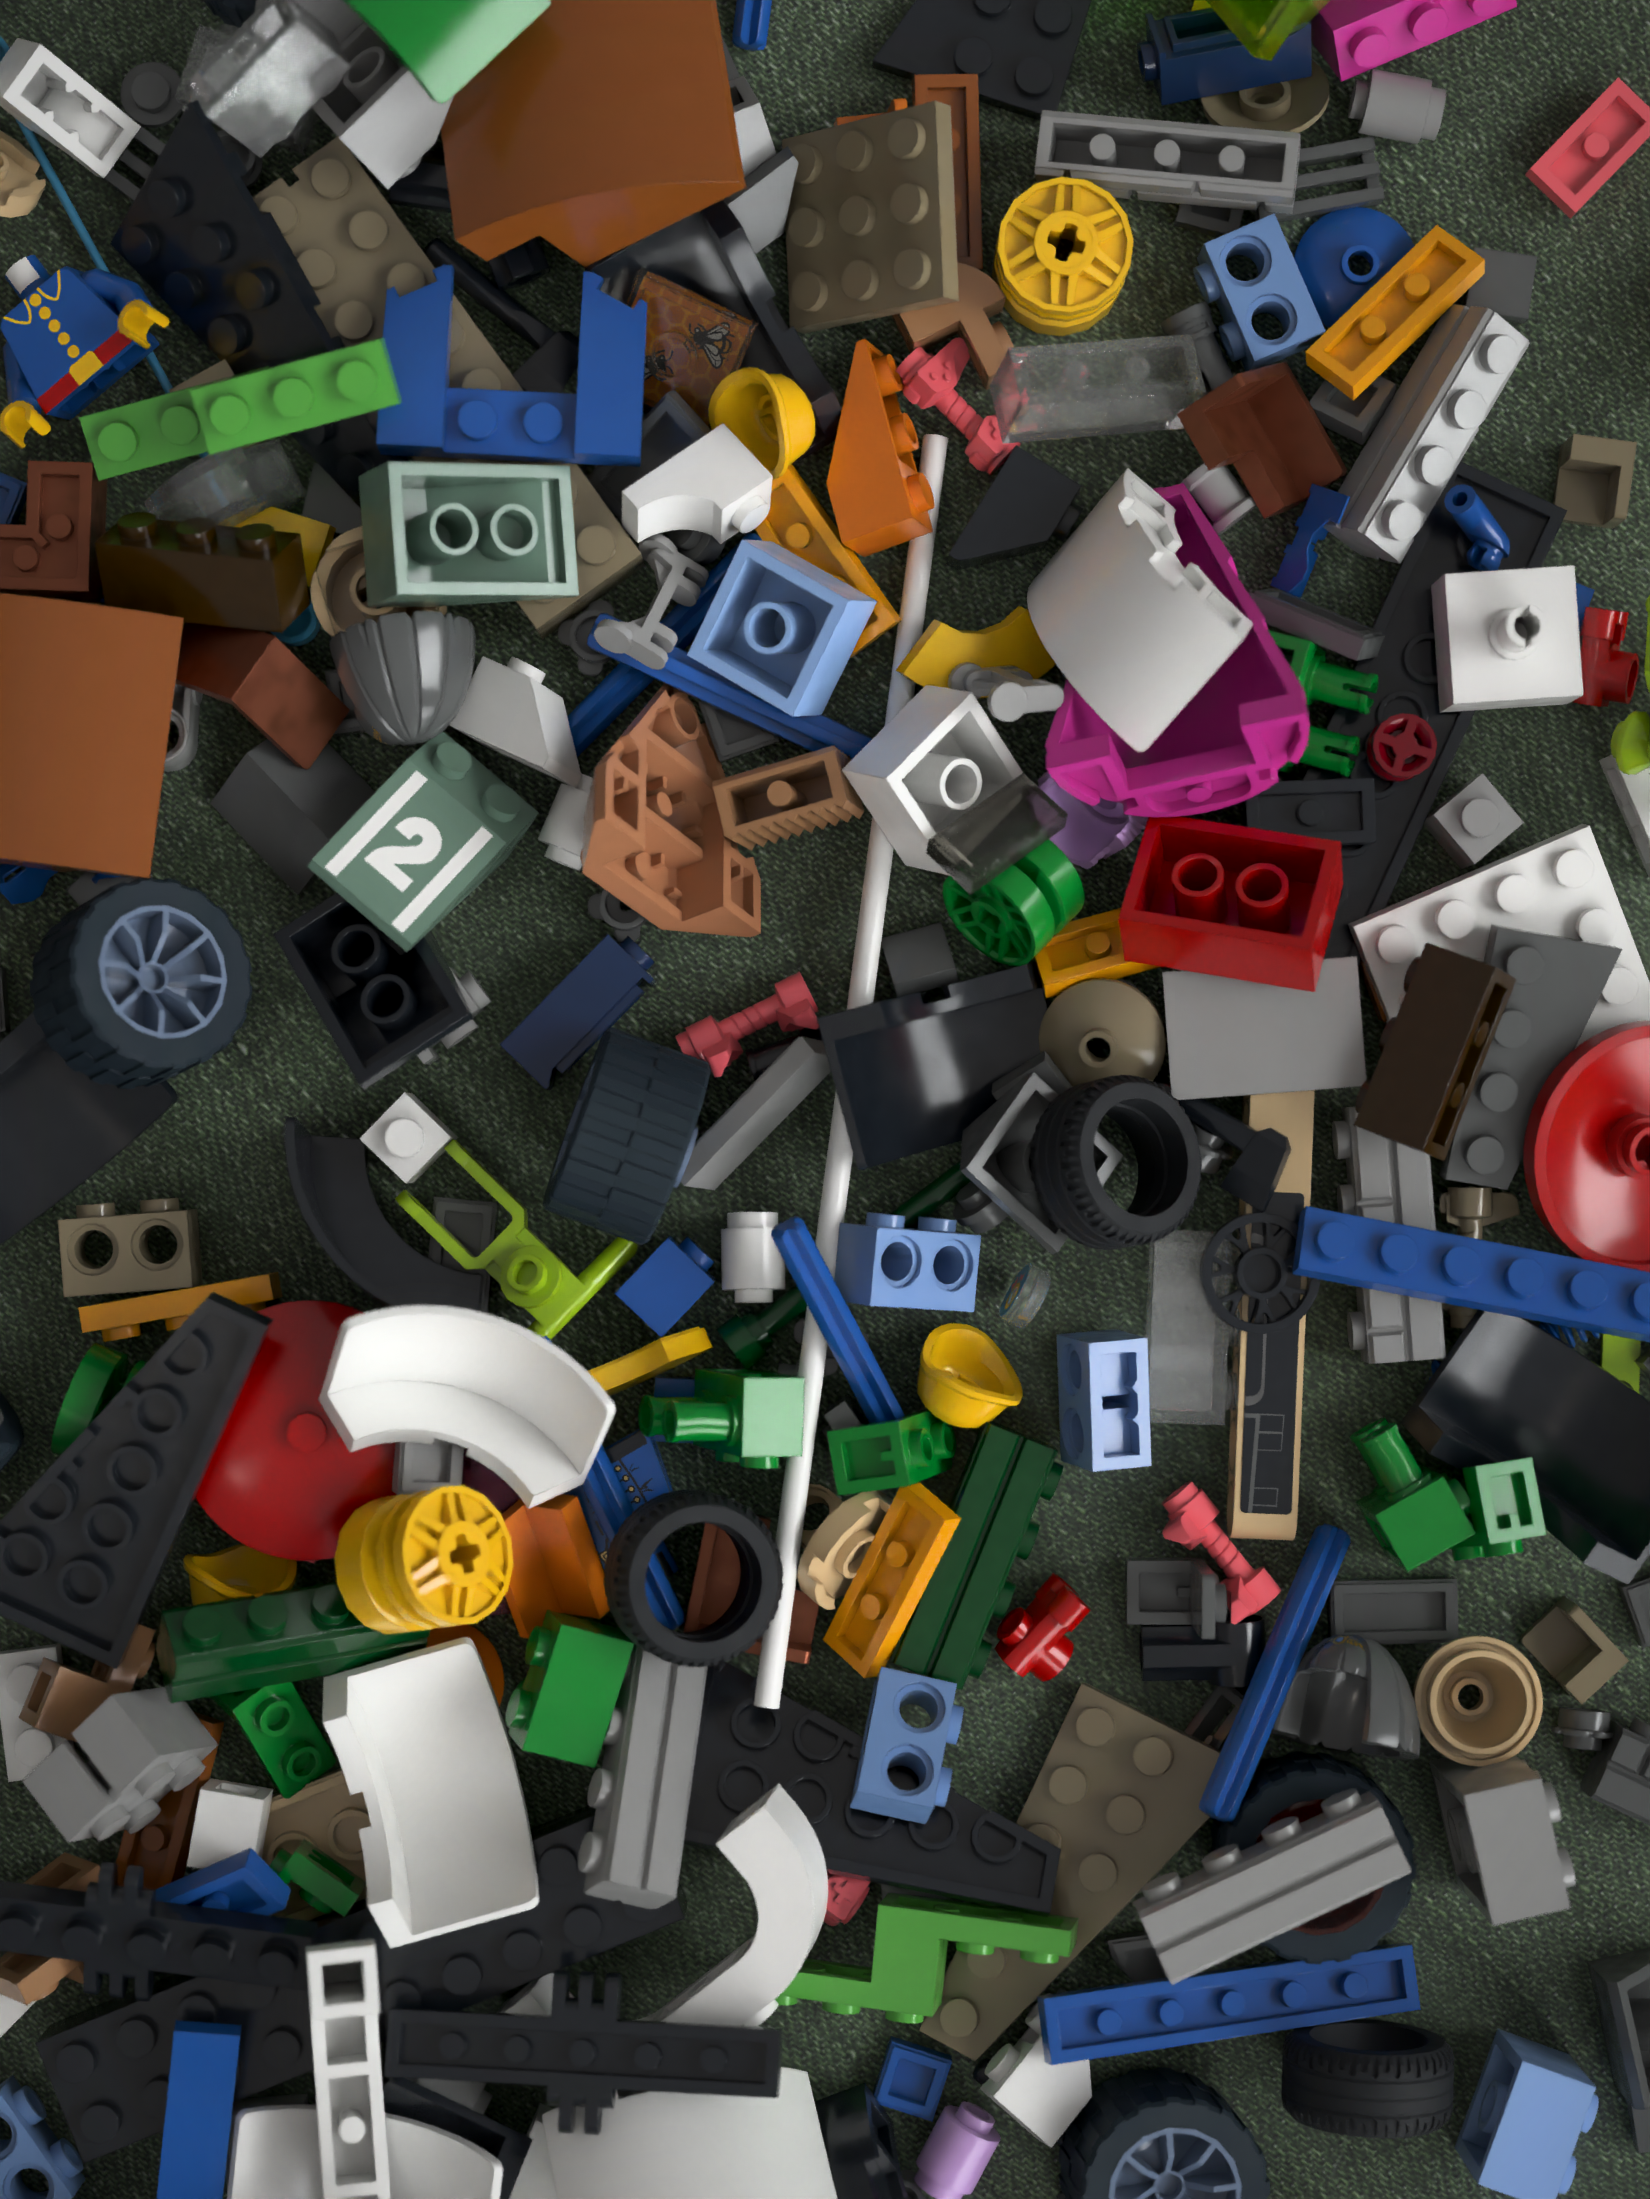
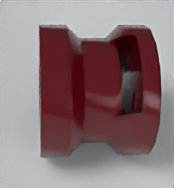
(1408, 738)

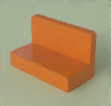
(552, 1563)

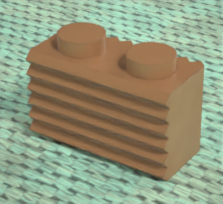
(786, 798)

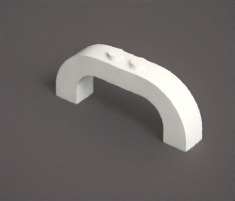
(789, 1879)
(348, 2069)

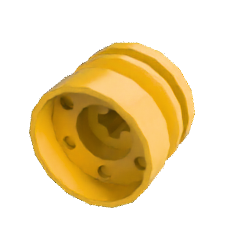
(1053, 293)
(424, 1560)

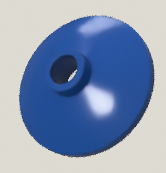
(1330, 243)

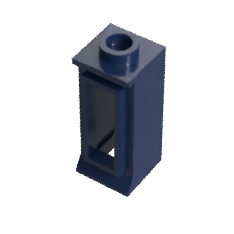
(1201, 57)
(580, 1010)

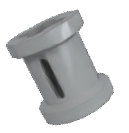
(1219, 496)

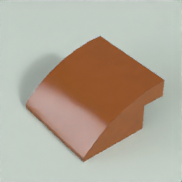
(593, 129)
(83, 733)

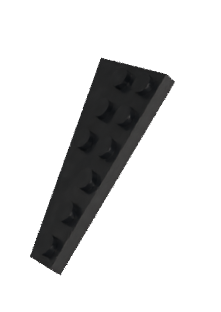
(107, 1513)
(955, 1855)

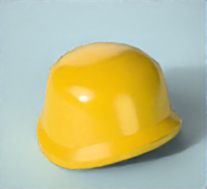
(766, 415)
(965, 1377)
(237, 1574)

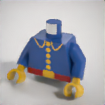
(69, 341)

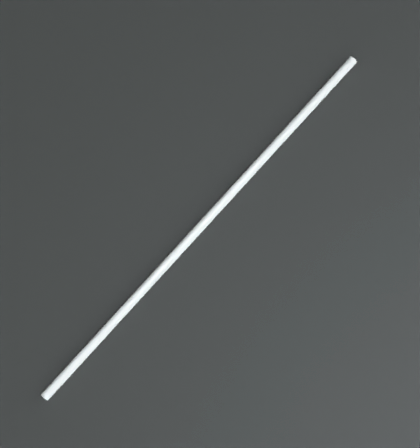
(839, 1148)

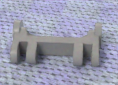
(646, 637)
(1008, 689)

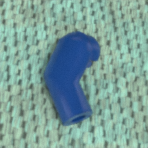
(1479, 526)

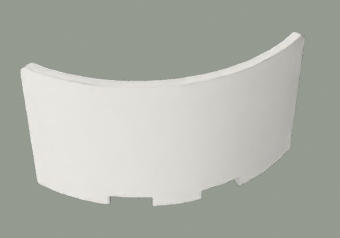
(1128, 616)
(473, 1384)
(438, 1790)
(696, 2147)
(280, 2158)

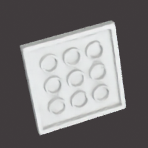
(1544, 889)

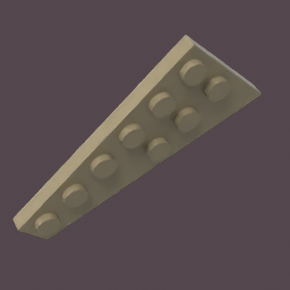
(1119, 1806)

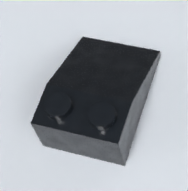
(371, 991)

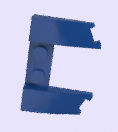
(582, 428)

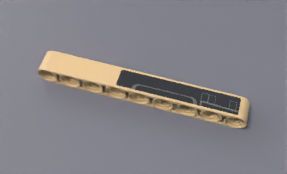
(1271, 1365)

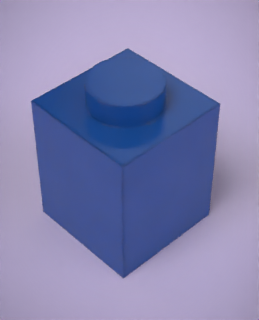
(668, 1283)

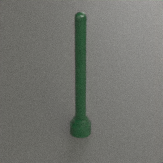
(752, 1333)

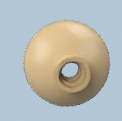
(1507, 1705)

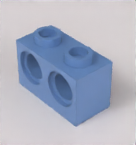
(1275, 291)
(918, 1268)
(1104, 1400)
(892, 1742)
(34, 2147)

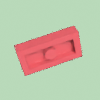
(1592, 148)

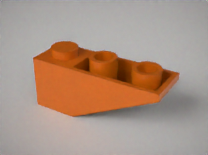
(872, 469)

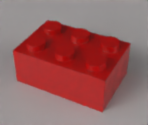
(1232, 901)

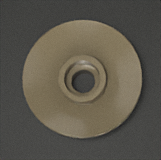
(1276, 107)
(1105, 1011)

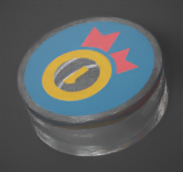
(1024, 1296)

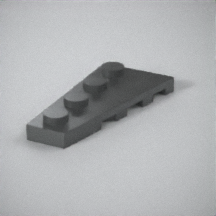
(1539, 1027)

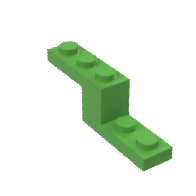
(241, 409)
(913, 1952)

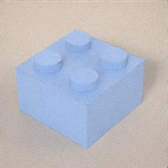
(781, 628)
(1526, 2119)

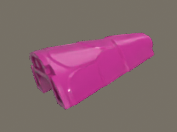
(1223, 740)

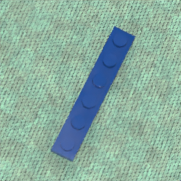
(1473, 1273)
(1226, 2004)

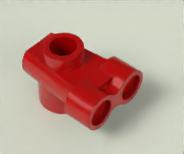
(1605, 669)
(1036, 1637)

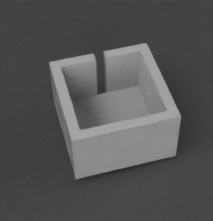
(137, 1756)

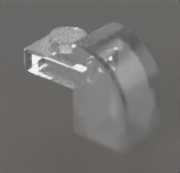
(229, 486)

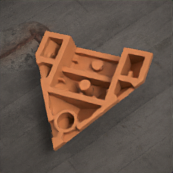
(658, 828)

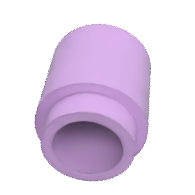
(956, 2151)

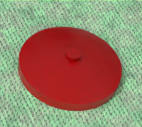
(1592, 1149)
(281, 1466)

